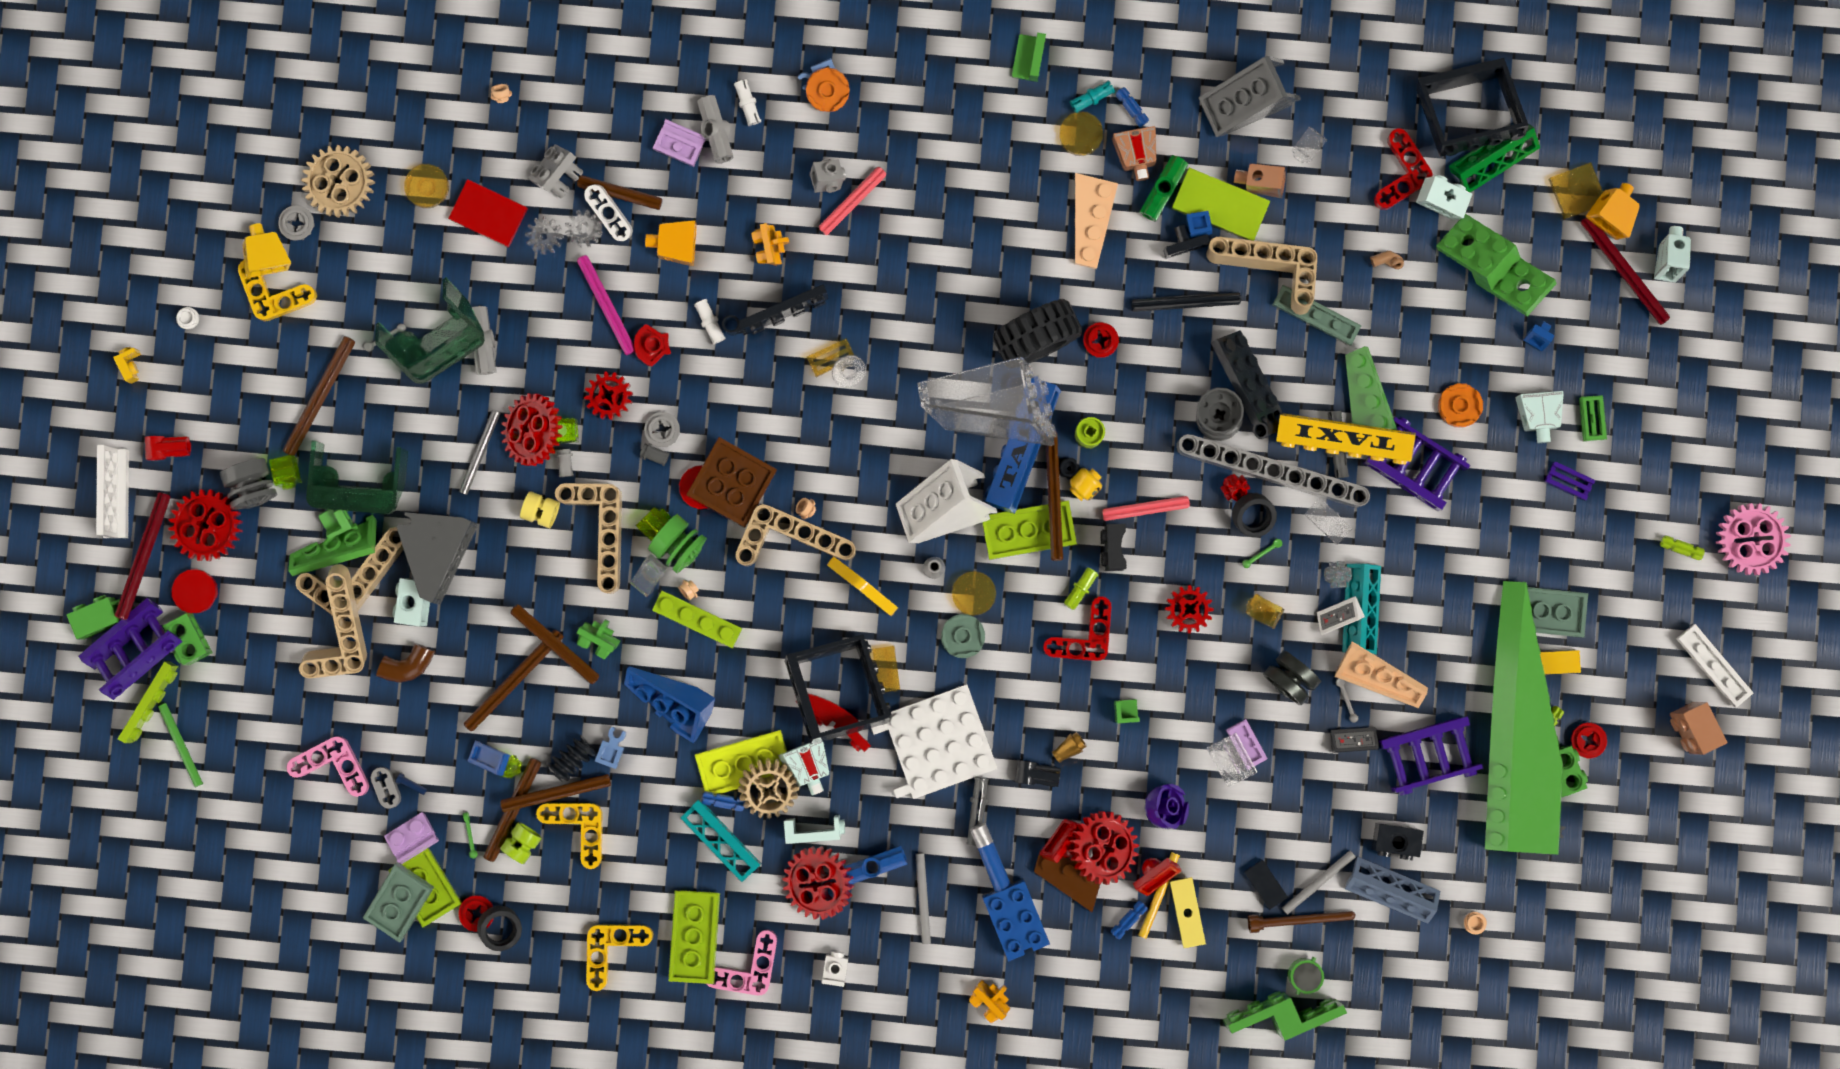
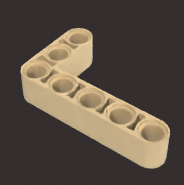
(1271, 262)
(604, 527)
(792, 532)
(360, 578)
(344, 629)

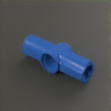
(886, 862)

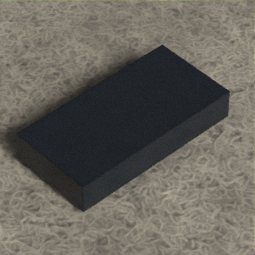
(1265, 884)

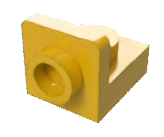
(128, 369)

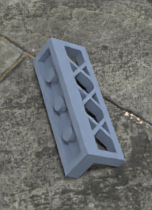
(1392, 894)

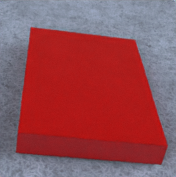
(488, 213)

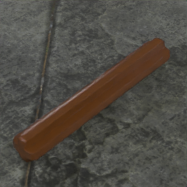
(622, 193)

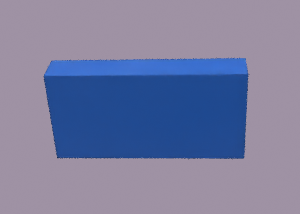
(488, 758)

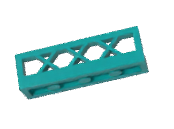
(1361, 587)
(728, 837)

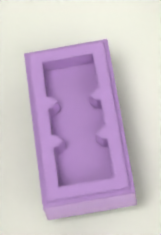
(1249, 741)

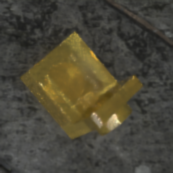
(1264, 611)

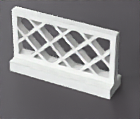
(112, 492)

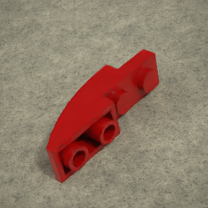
(827, 711)

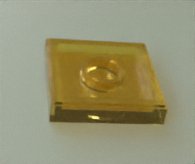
(1576, 190)

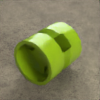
(1089, 432)
(525, 836)

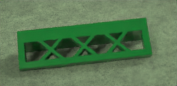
(1479, 159)

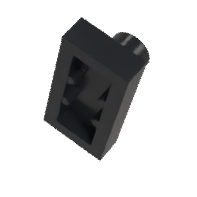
(1185, 243)

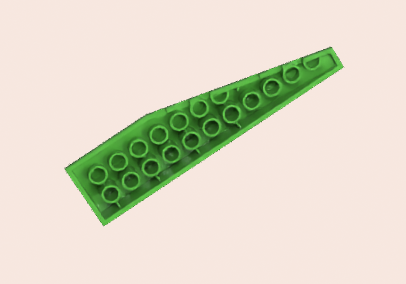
(1523, 739)

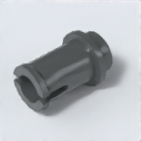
(654, 454)

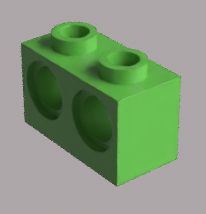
(192, 635)
(1572, 768)

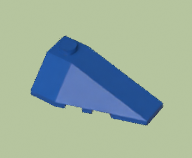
(678, 702)

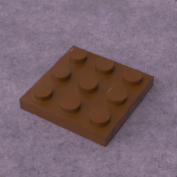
(731, 482)

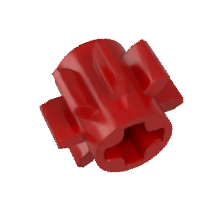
(1234, 487)

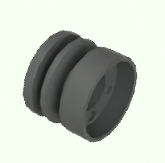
(1224, 403)
(248, 482)

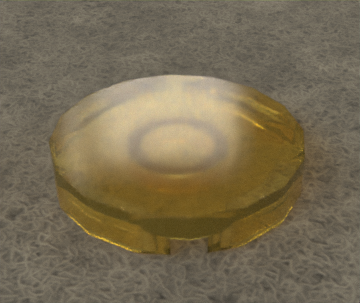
(1081, 133)
(426, 186)
(974, 593)

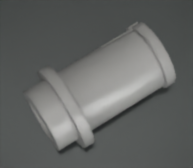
(564, 462)

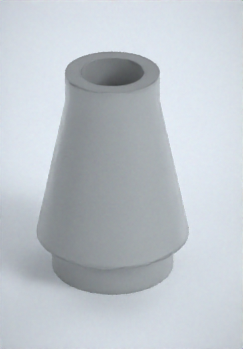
(934, 574)

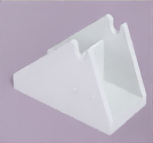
(943, 503)

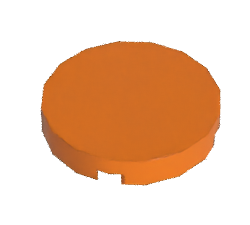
(827, 89)
(1460, 405)

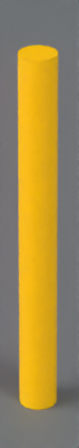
(1155, 904)

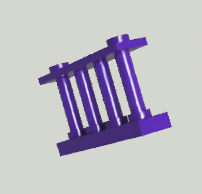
(1416, 485)
(118, 636)
(1435, 733)

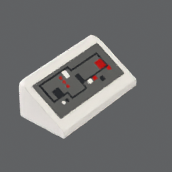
(1339, 615)

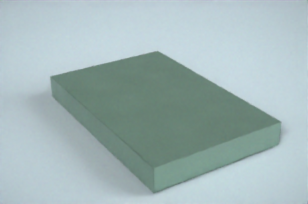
(1559, 611)
(398, 902)

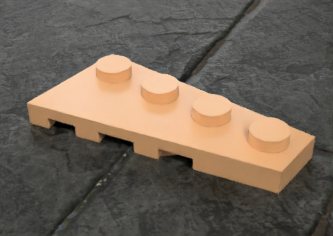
(1092, 213)
(1378, 676)

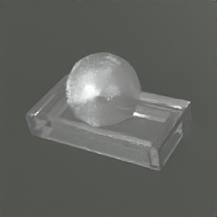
(648, 575)

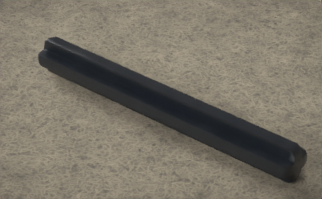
(1190, 301)

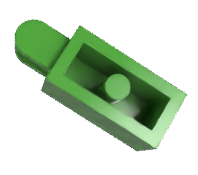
(94, 618)

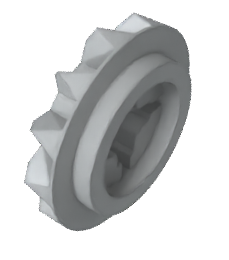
(291, 214)
(652, 425)

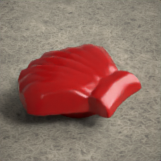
(651, 345)

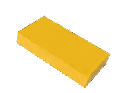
(1561, 662)

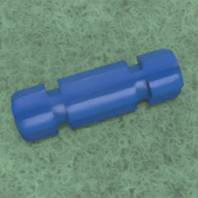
(1132, 107)
(722, 801)
(1129, 919)

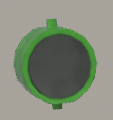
(1306, 975)

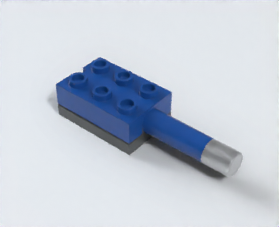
(1008, 903)

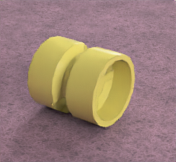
(534, 504)

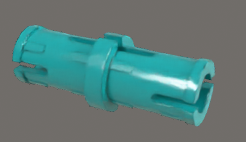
(1092, 96)

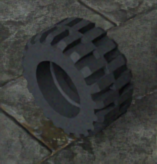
(1038, 332)

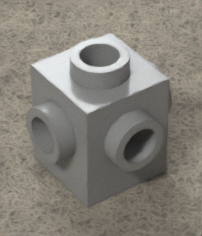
(827, 175)

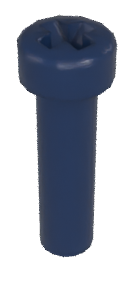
(414, 786)

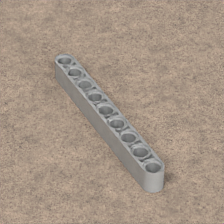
(1282, 477)

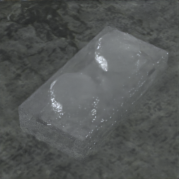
(1328, 521)

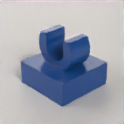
(1199, 224)
(1539, 336)

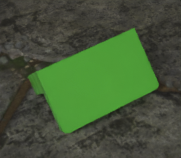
(1028, 57)

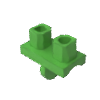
(600, 635)

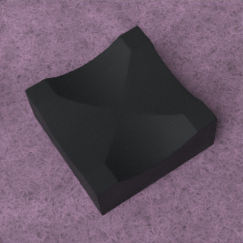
(1113, 556)

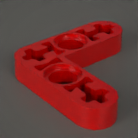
(1409, 178)
(1093, 639)

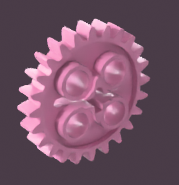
(1755, 558)

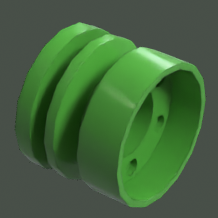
(677, 543)

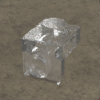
(1308, 146)

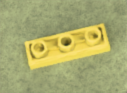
(1189, 926)

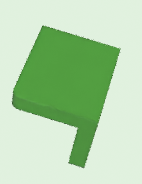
(335, 522)
(1126, 711)

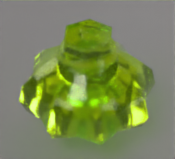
(513, 767)

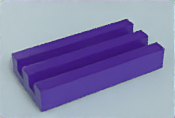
(1587, 488)

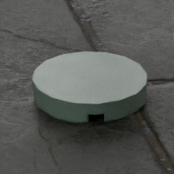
(963, 636)

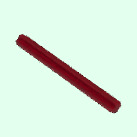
(1626, 271)
(142, 556)

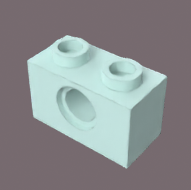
(403, 612)

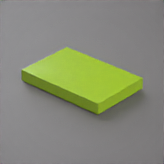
(443, 896)

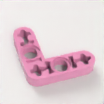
(338, 759)
(749, 977)

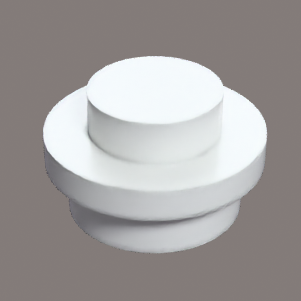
(187, 318)

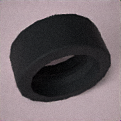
(1261, 528)
(506, 943)

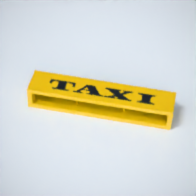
(1346, 437)

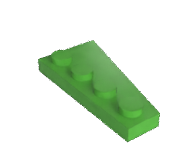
(1365, 391)
(346, 546)

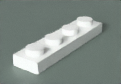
(1714, 665)

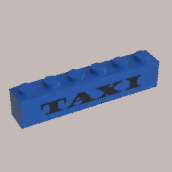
(1015, 466)

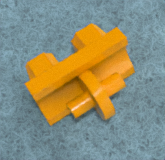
(772, 243)
(993, 999)

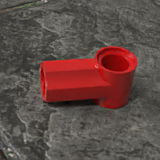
(160, 447)

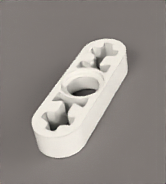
(617, 213)

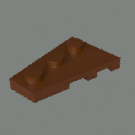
(1068, 880)

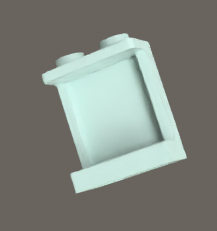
(794, 836)

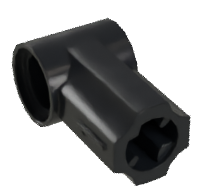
(1032, 773)

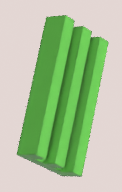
(1584, 419)

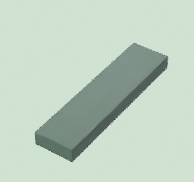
(1320, 317)

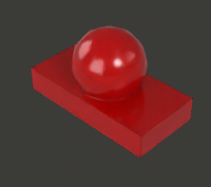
(1059, 844)
(1156, 874)

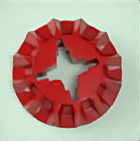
(1105, 330)
(1598, 737)
(466, 915)

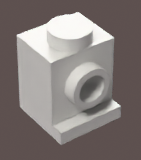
(830, 977)

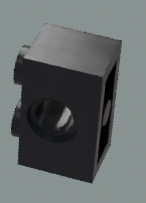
(1410, 837)

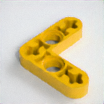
(272, 302)
(862, 585)
(586, 824)
(609, 940)

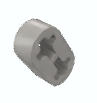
(390, 785)

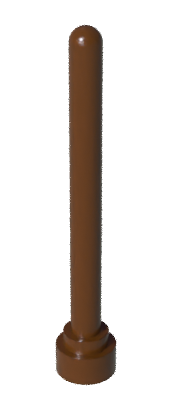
(1257, 923)

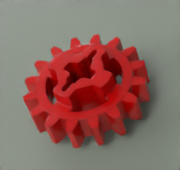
(599, 400)
(1196, 616)

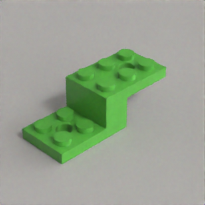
(1496, 265)
(1284, 1015)

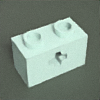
(1444, 197)

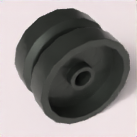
(1290, 680)

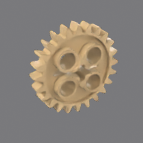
(321, 171)

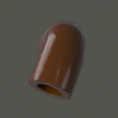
(406, 669)

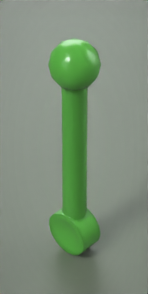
(1276, 544)
(473, 853)

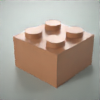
(1697, 728)

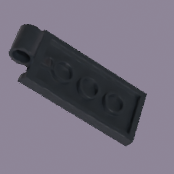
(775, 314)
(1249, 383)

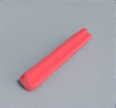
(852, 200)
(1145, 508)

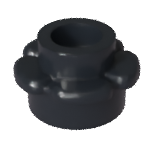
(1063, 468)

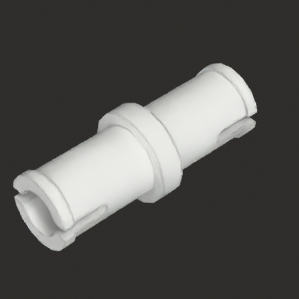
(747, 102)
(709, 321)

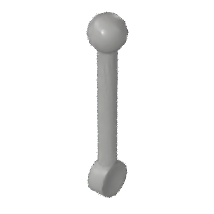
(370, 346)
(1340, 683)

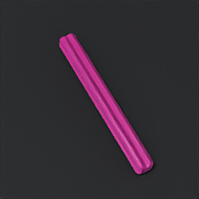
(606, 304)

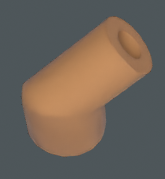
(1389, 258)

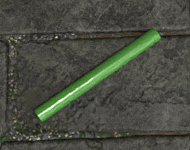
(181, 747)

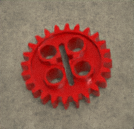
(531, 429)
(187, 516)
(1088, 838)
(822, 902)

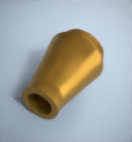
(1069, 747)

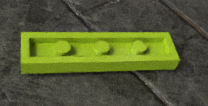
(697, 619)
(153, 695)

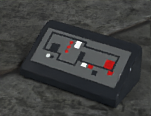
(1354, 740)

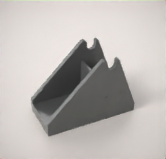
(1247, 97)
(435, 551)

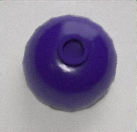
(1166, 807)

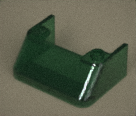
(441, 347)
(326, 493)

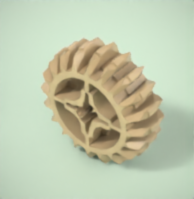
(761, 782)

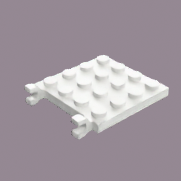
(939, 742)

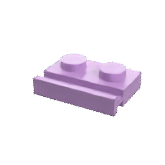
(679, 143)
(411, 838)

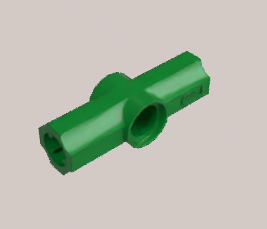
(1170, 176)

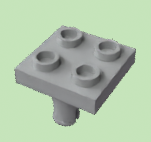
(552, 167)

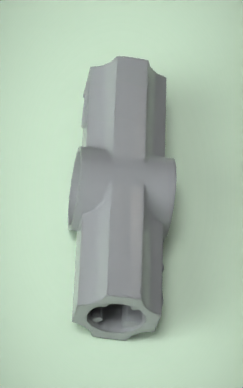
(715, 129)
(484, 355)

